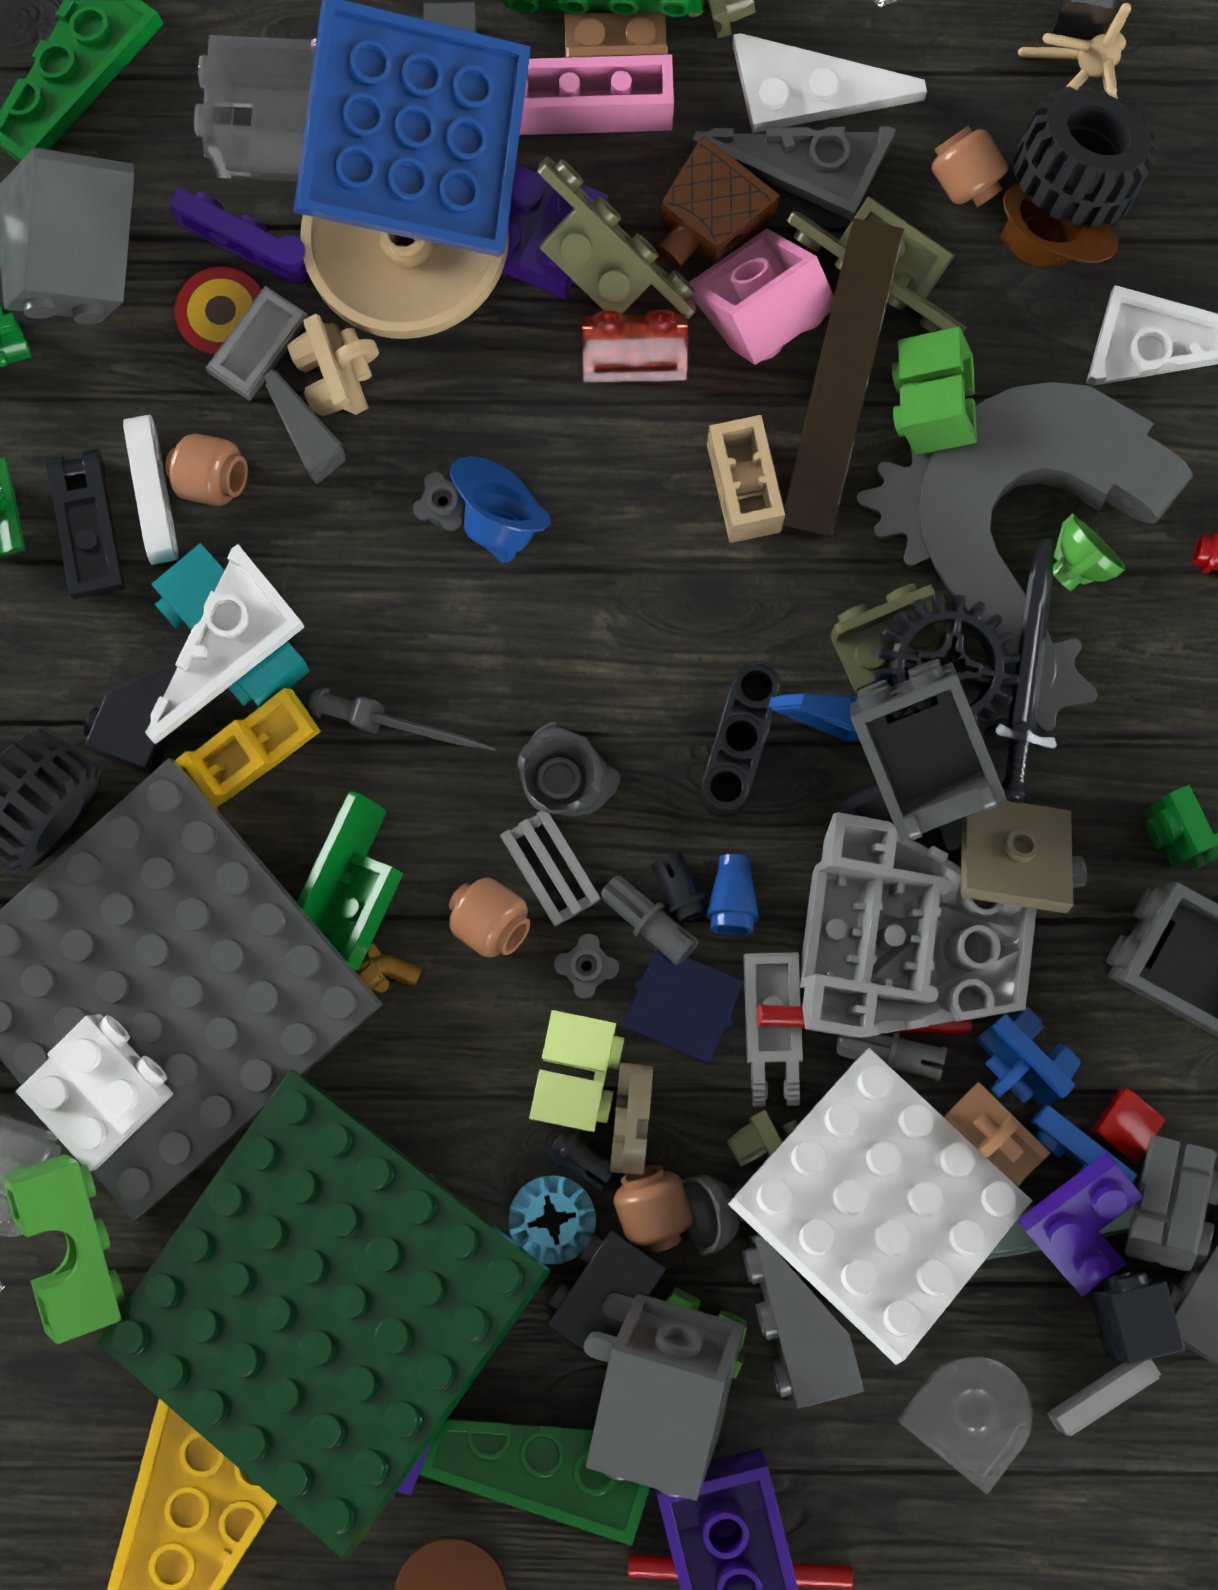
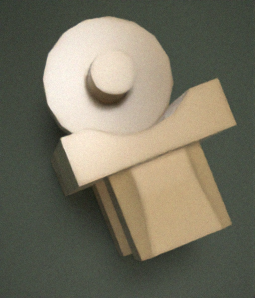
(342, 364)

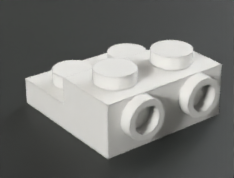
(95, 1090)

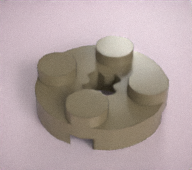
(631, 1118)

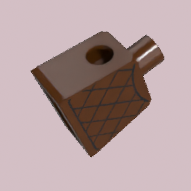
(713, 207)

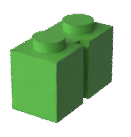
(932, 382)

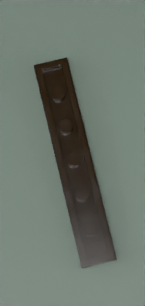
(842, 377)

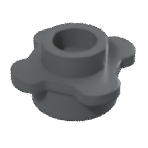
(428, 508)
(586, 981)

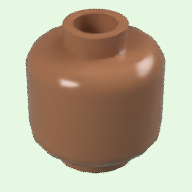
(970, 166)
(206, 470)
(488, 917)
(653, 1208)

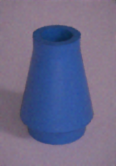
(733, 898)

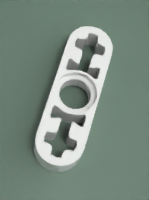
(150, 489)

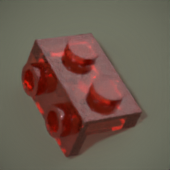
(635, 346)

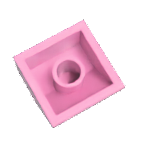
(764, 295)

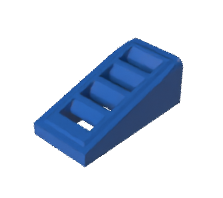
(820, 712)

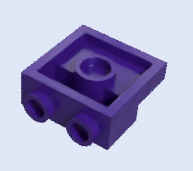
(532, 216)

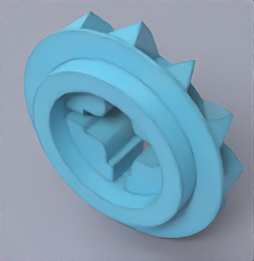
(565, 1196)

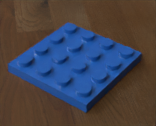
(412, 128)

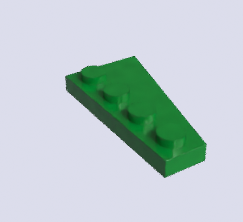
(72, 69)
(537, 1472)

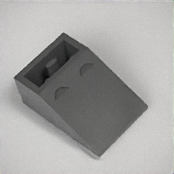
(811, 1345)

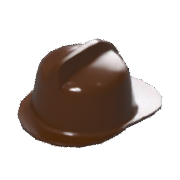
(1052, 242)

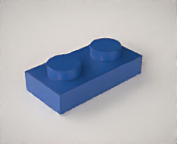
(1064, 1138)

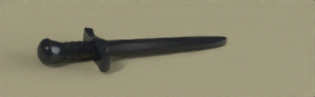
(1026, 692)

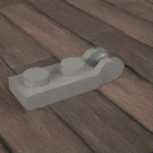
(772, 981)

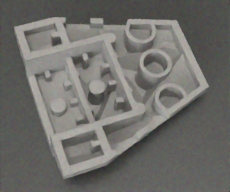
(898, 943)

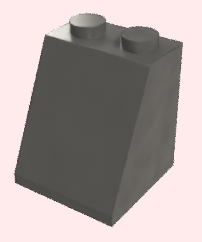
(65, 235)

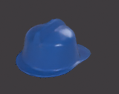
(497, 507)

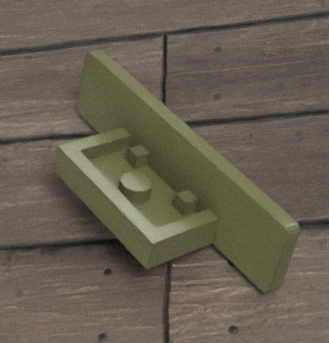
(601, 254)
(917, 267)

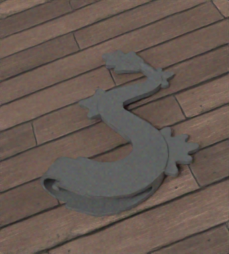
(1024, 437)

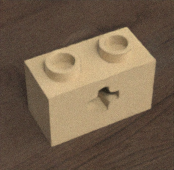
(745, 478)

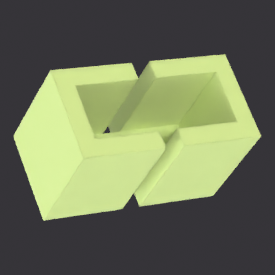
(582, 1045)

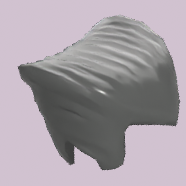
(565, 773)

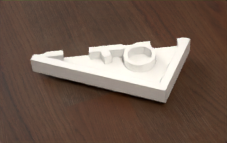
(802, 86)
(1151, 337)
(237, 631)

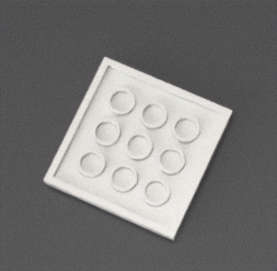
(881, 1205)

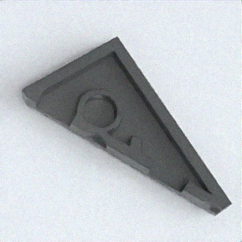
(818, 166)

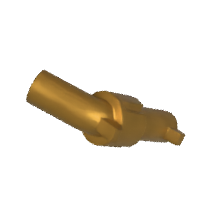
(378, 966)

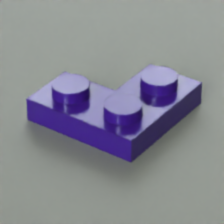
(1071, 1219)

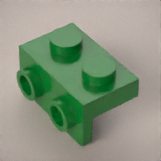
(1181, 829)

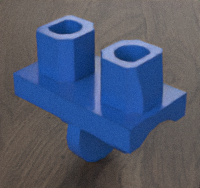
(1023, 1064)

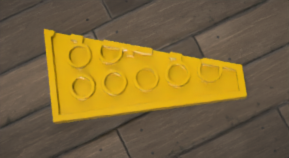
(187, 1513)

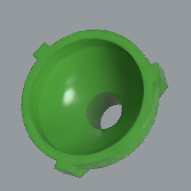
(1083, 556)

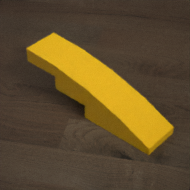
(249, 747)

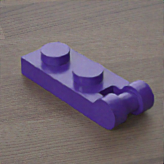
(240, 236)

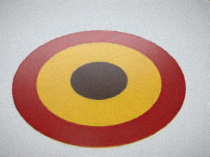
(213, 305)

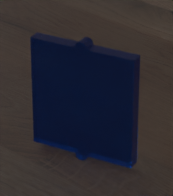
(683, 1005)

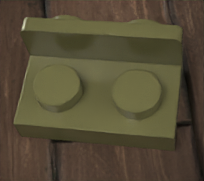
(861, 629)

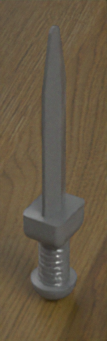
(368, 715)

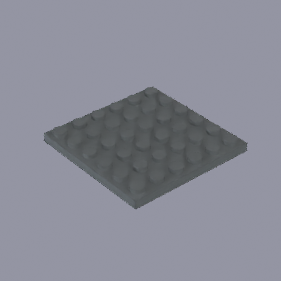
(197, 959)

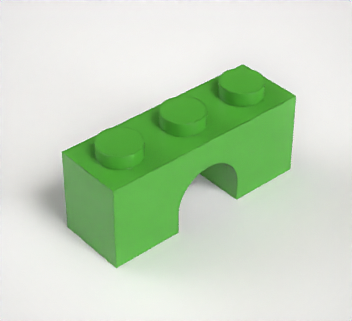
(81, 1290)

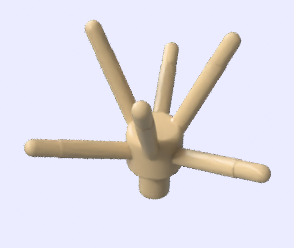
(1094, 56)

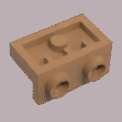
(615, 34)

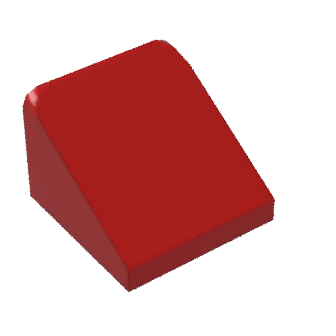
(1127, 1125)

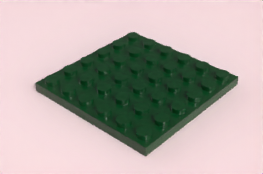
(322, 1311)

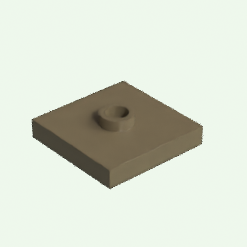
(1018, 856)

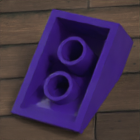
(731, 1532)

